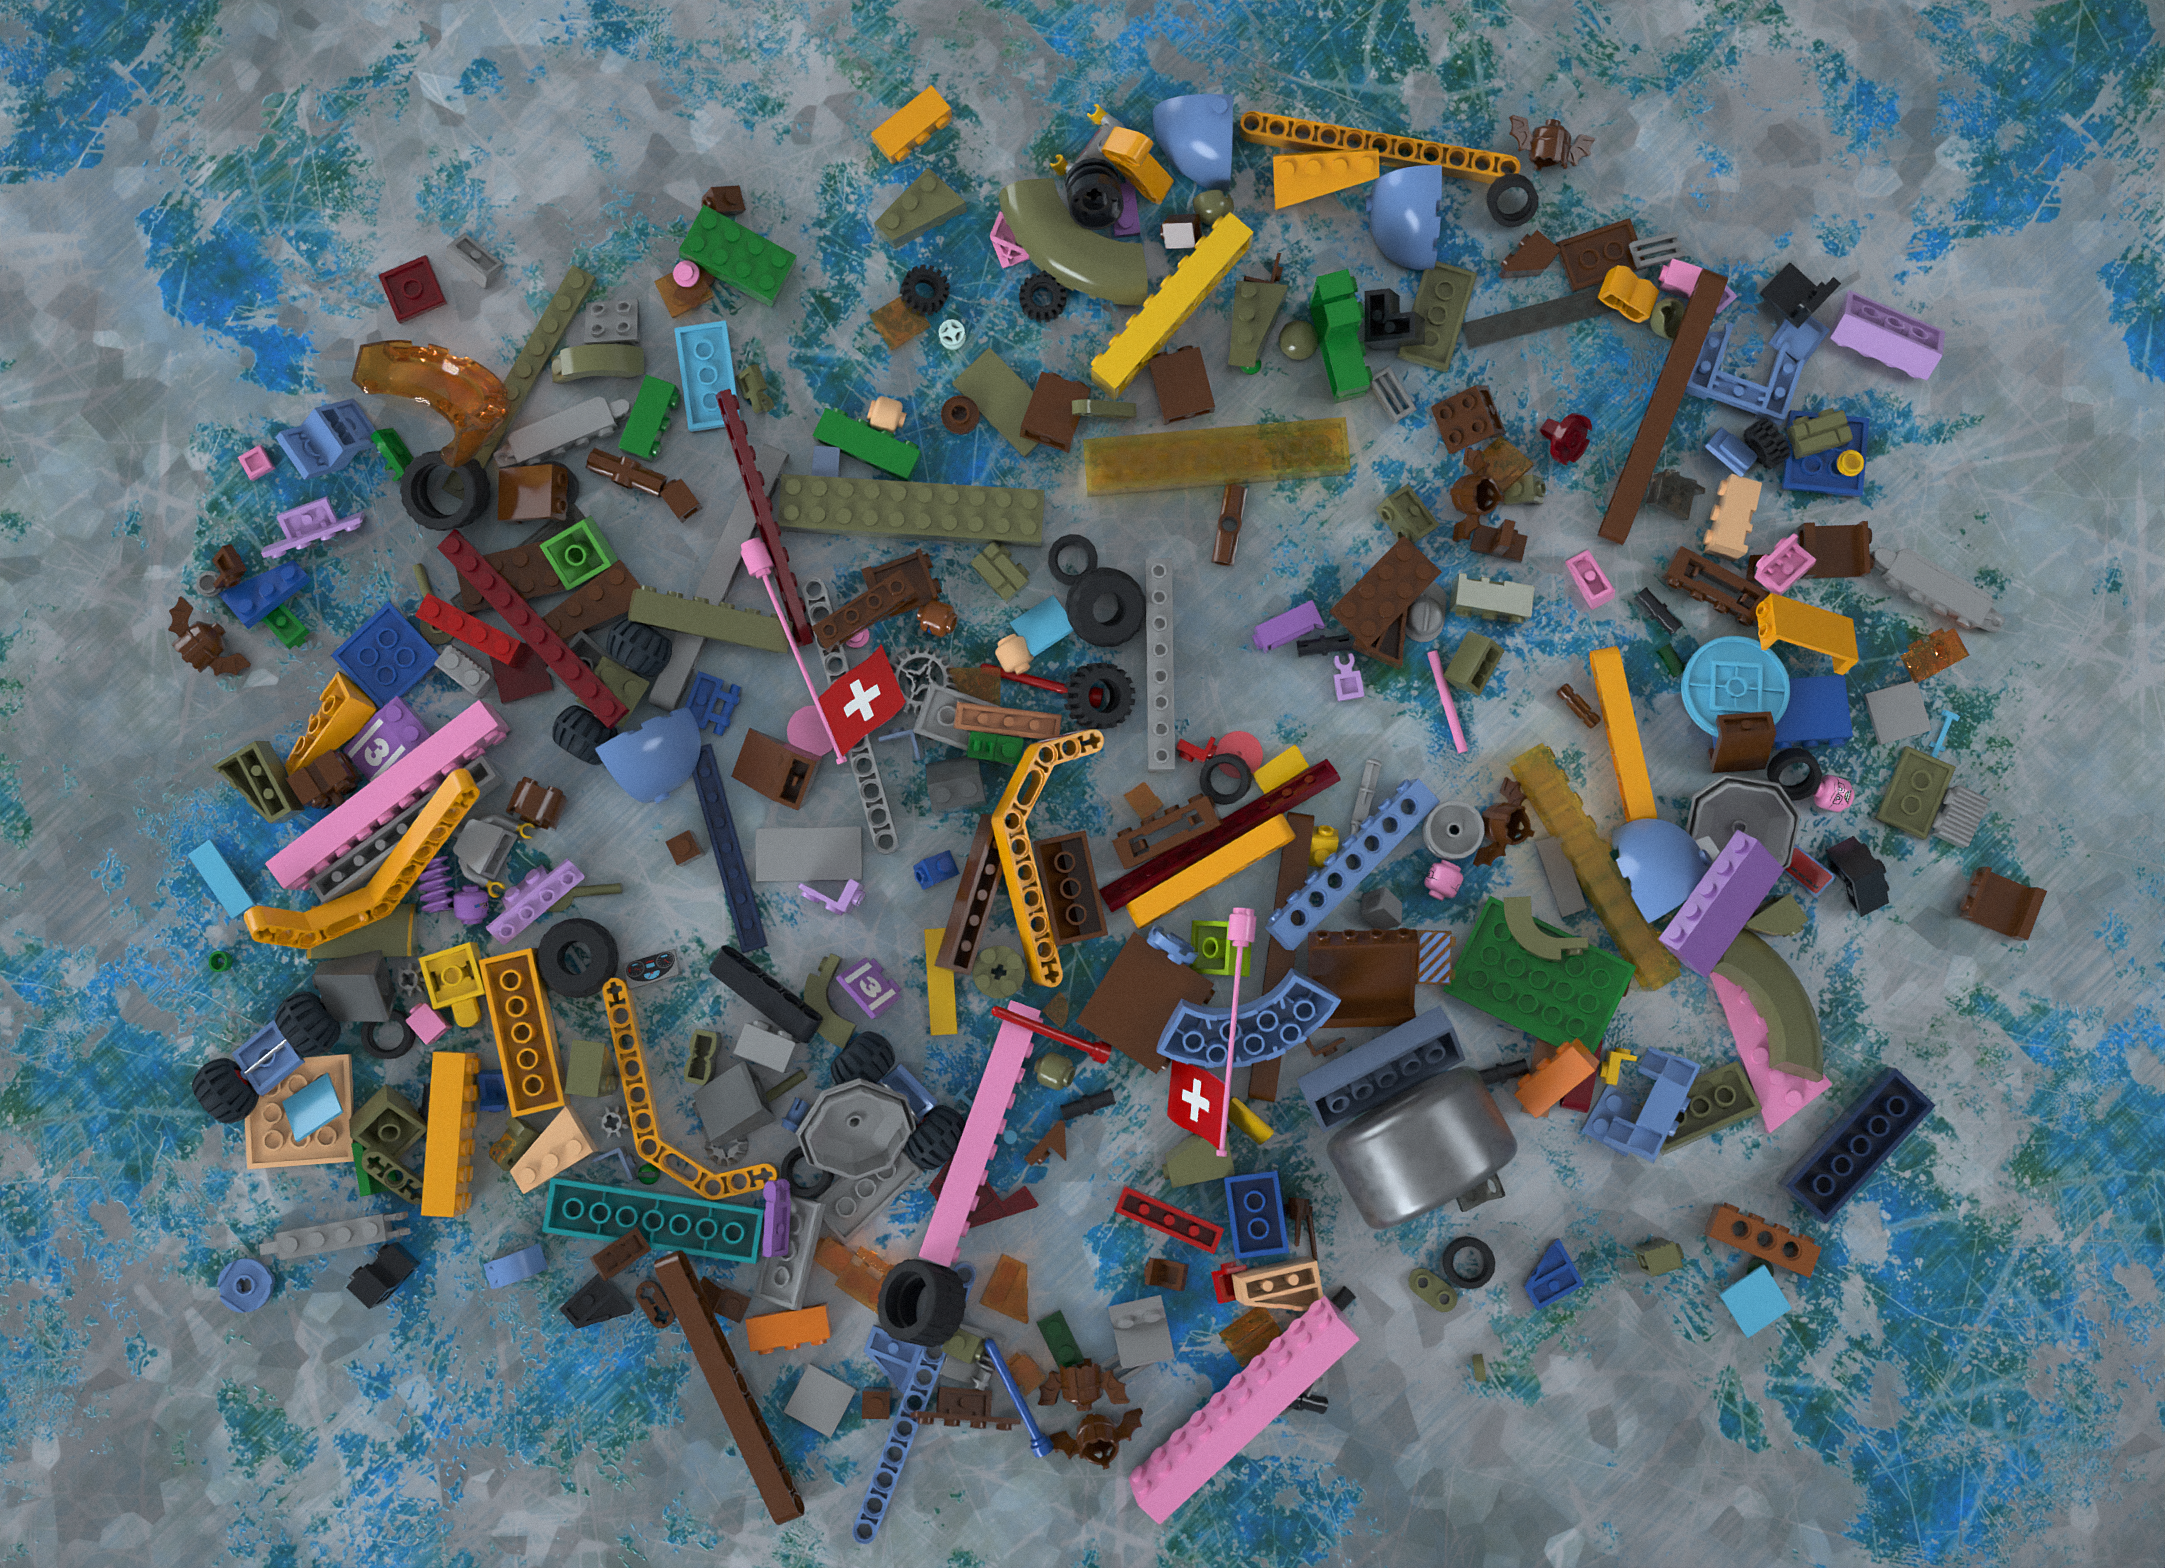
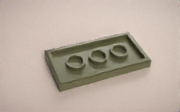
(1443, 304)
(999, 397)

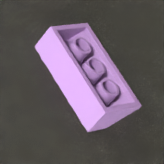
(1888, 335)

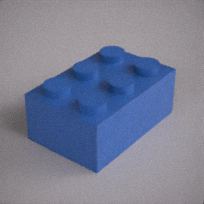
(1257, 1213)

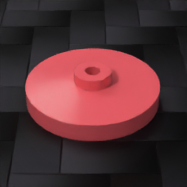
(1242, 745)

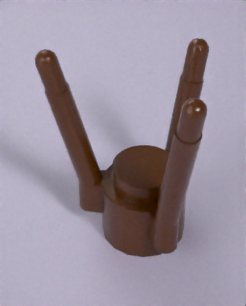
(1300, 1210)

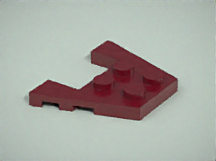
(989, 1204)

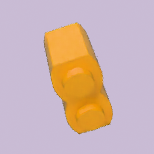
(1628, 293)

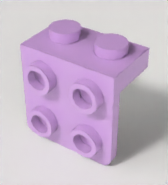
(850, 897)

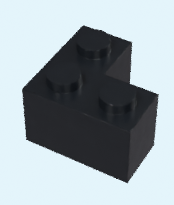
(1387, 326)
(1860, 875)
(378, 1281)

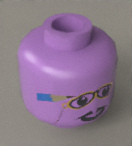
(471, 904)

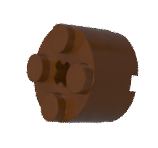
(537, 805)

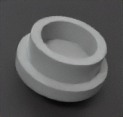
(205, 584)

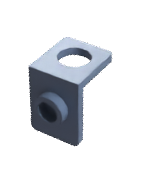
(899, 733)
(627, 1161)

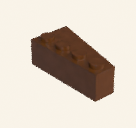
(596, 604)

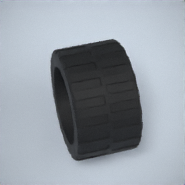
(416, 500)
(943, 1307)

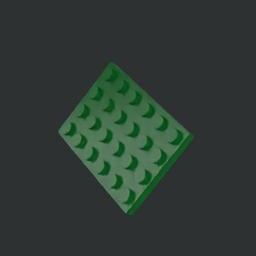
(1535, 994)

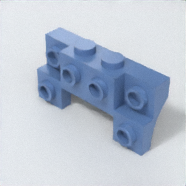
(1657, 1119)

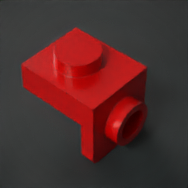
(1191, 752)
(1223, 1281)

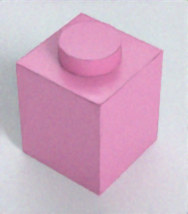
(1678, 278)
(428, 1023)

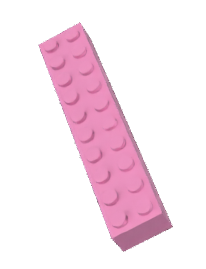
(389, 795)
(1242, 1409)

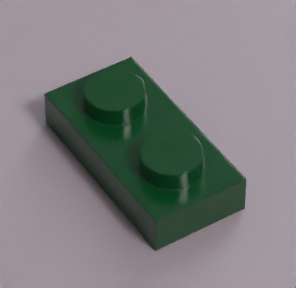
(1060, 1339)

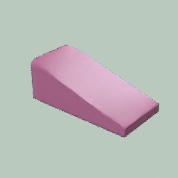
(1590, 579)

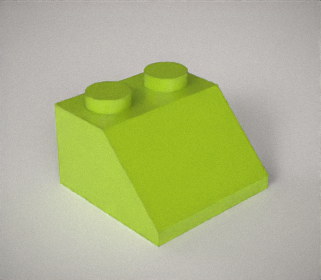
(1215, 951)

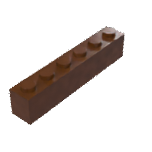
(972, 902)

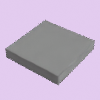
(1897, 712)
(820, 1400)

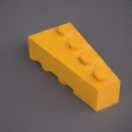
(1317, 173)

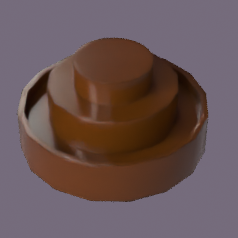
(960, 415)

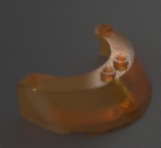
(455, 387)

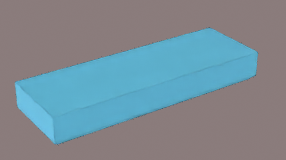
(222, 879)

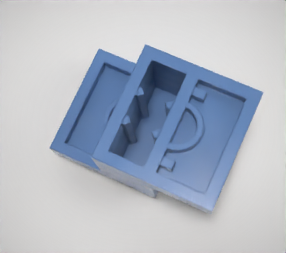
(327, 438)

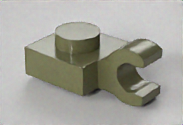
(752, 387)

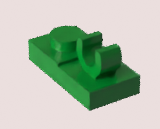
(392, 449)
(286, 627)
(994, 747)

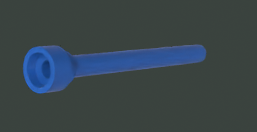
(1040, 1443)

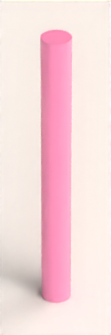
(1447, 702)

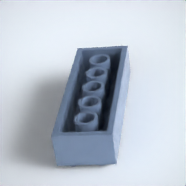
(1381, 1069)

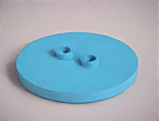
(1733, 678)

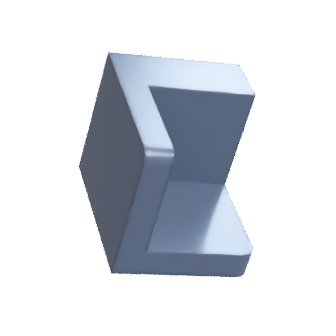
(826, 461)

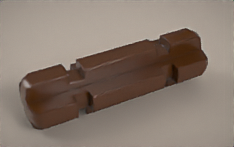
(1578, 705)

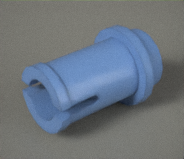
(795, 1115)

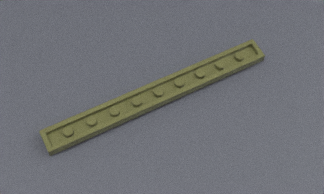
(533, 361)

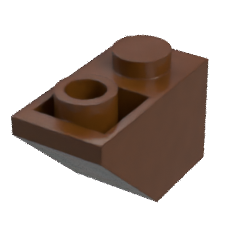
(1532, 258)

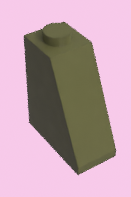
(1196, 1162)

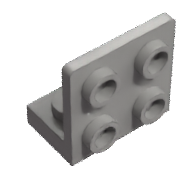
(1141, 1332)

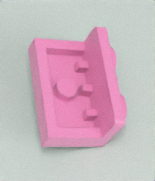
(1784, 565)

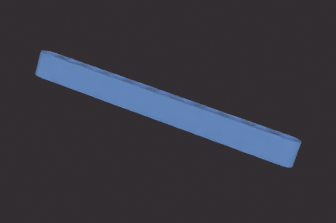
(900, 1439)

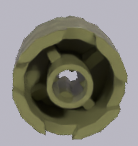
(990, 959)

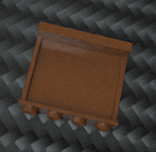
(1368, 972)
(1139, 1000)

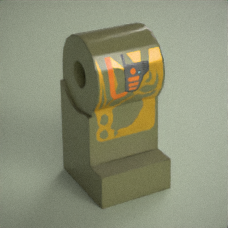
(513, 1143)

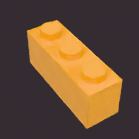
(912, 125)

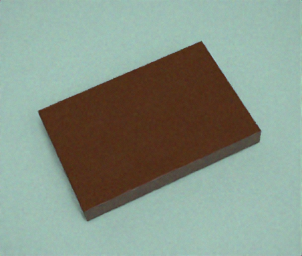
(1594, 253)

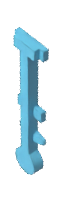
(1938, 745)
(1009, 1136)

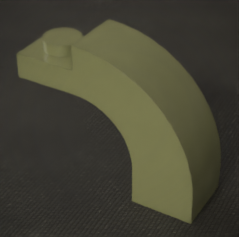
(597, 360)
(1531, 939)
(816, 995)

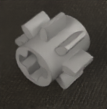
(403, 979)
(607, 1118)

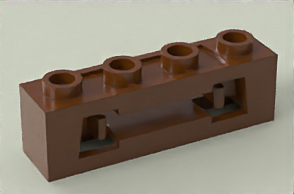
(1689, 563)
(864, 611)
(1128, 850)

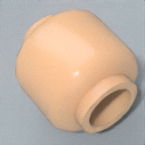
(886, 414)
(1014, 654)

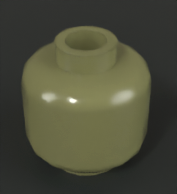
(1055, 1071)

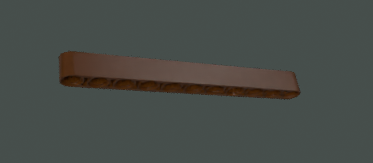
(1662, 406)
(1279, 961)
(729, 1387)

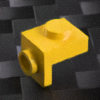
(1323, 844)
(1610, 1067)

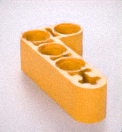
(1130, 155)

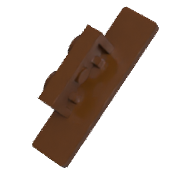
(964, 1406)

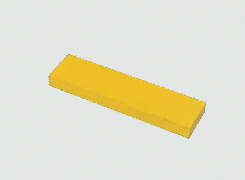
(940, 988)

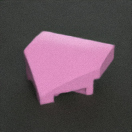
(1005, 245)

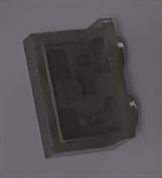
(1673, 493)

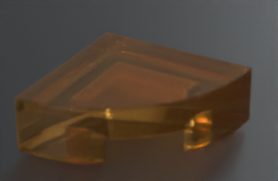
(1057, 1010)

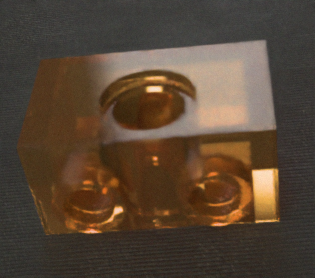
(1947, 650)

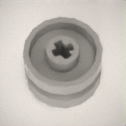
(1464, 819)

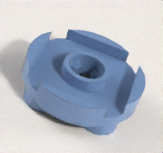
(1178, 948)
(230, 1288)

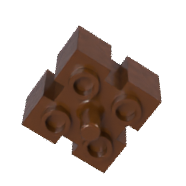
(324, 780)

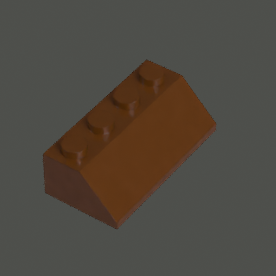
(1070, 888)

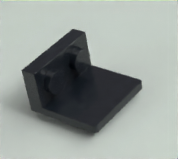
(1796, 295)

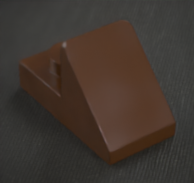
(1055, 1139)
(725, 1300)

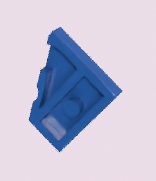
(1552, 1277)

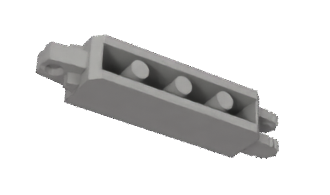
(562, 432)
(1938, 588)
(334, 1236)

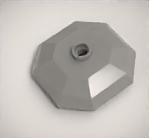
(1756, 803)
(861, 1144)

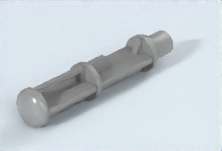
(1365, 794)

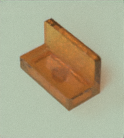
(1250, 1335)

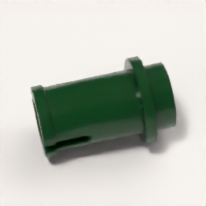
(1671, 660)

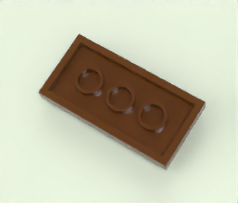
(523, 568)
(1385, 592)

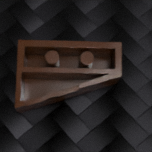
(1389, 645)

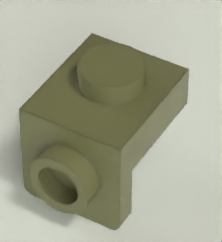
(1526, 490)
(965, 1346)

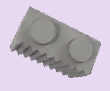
(465, 671)
(1960, 816)

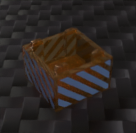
(1434, 957)

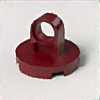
(1567, 437)

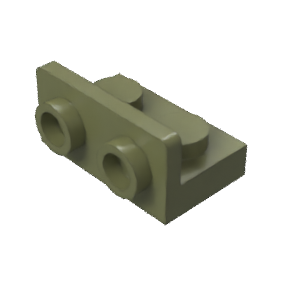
(1407, 515)

